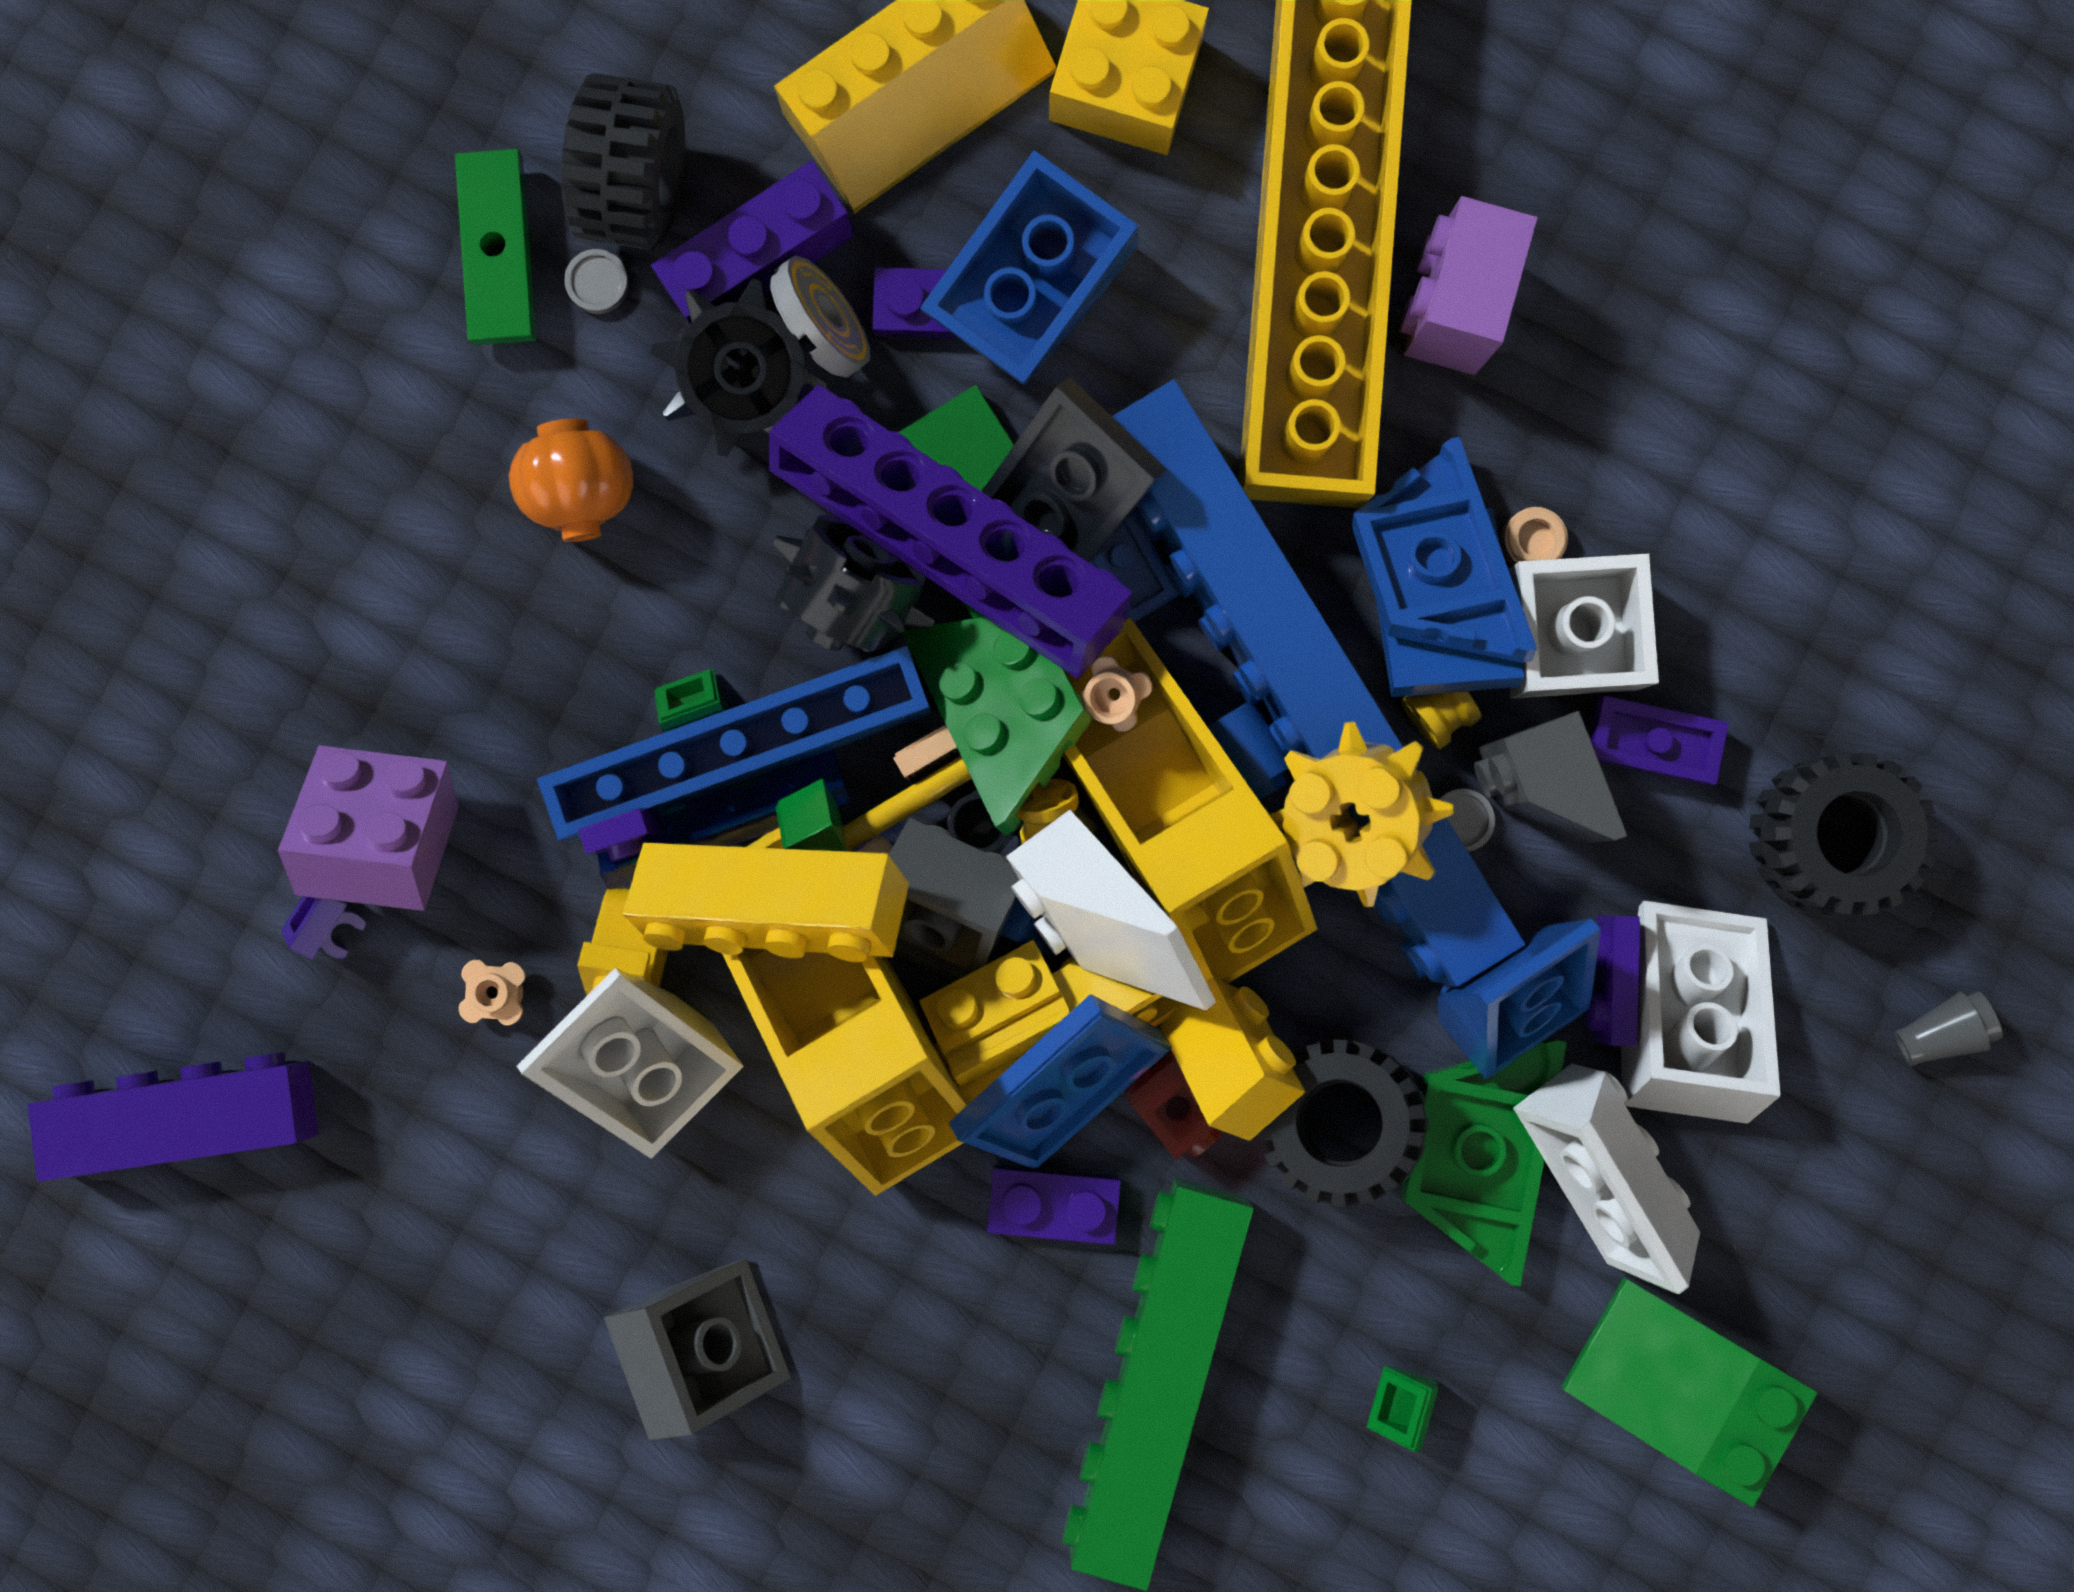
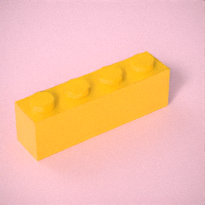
(767, 900)

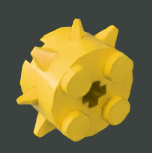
(1381, 785)

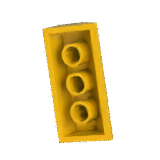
(910, 88)

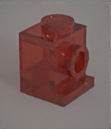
(1150, 1098)

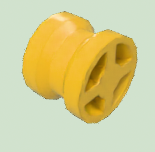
(1440, 715)
(1046, 805)

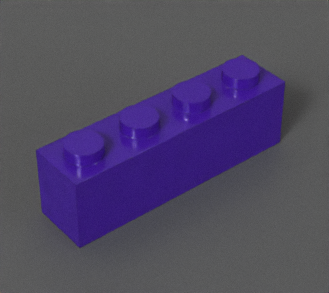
(173, 1119)

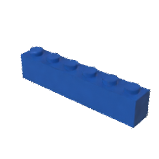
(738, 743)

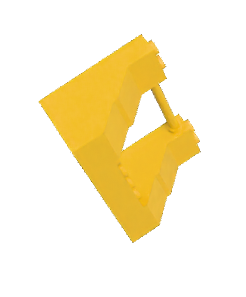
(1190, 833)

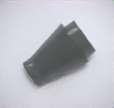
(1951, 1029)

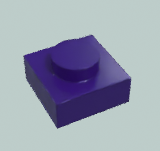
(622, 834)

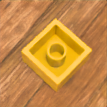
(1128, 69)

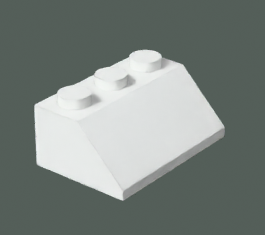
(1612, 1175)

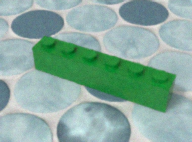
(1158, 1384)

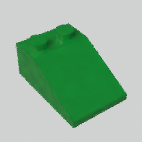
(1689, 1392)

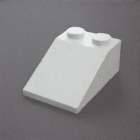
(1102, 914)
(1703, 1016)
(633, 1061)

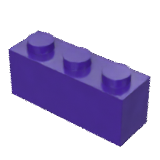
(786, 220)

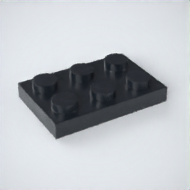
(1075, 472)

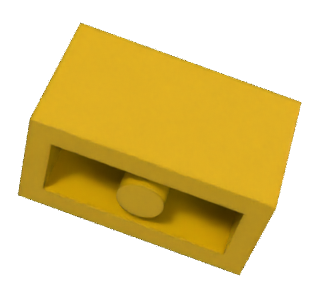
(1233, 1060)

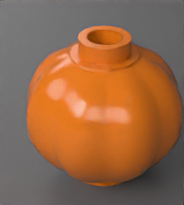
(571, 478)

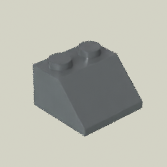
(1551, 780)
(953, 901)
(697, 1350)

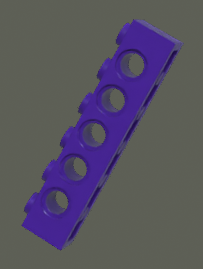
(909, 500)

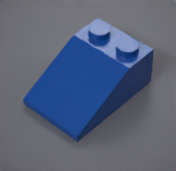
(1032, 268)
(1523, 995)

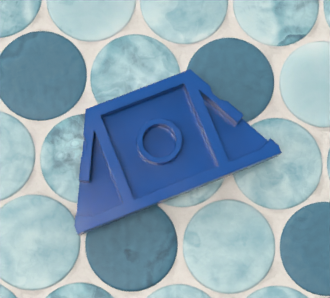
(1441, 563)

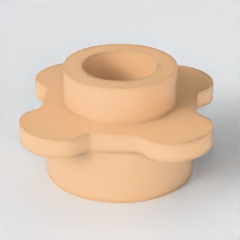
(1132, 688)
(508, 982)

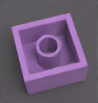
(1468, 285)
(369, 828)

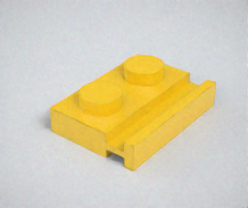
(995, 1012)

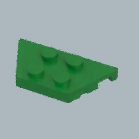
(1002, 707)
(1479, 1160)

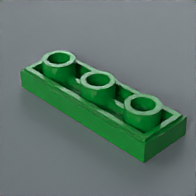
(492, 214)

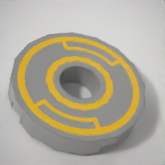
(818, 309)

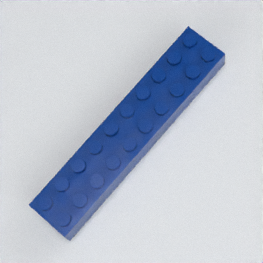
(1299, 671)

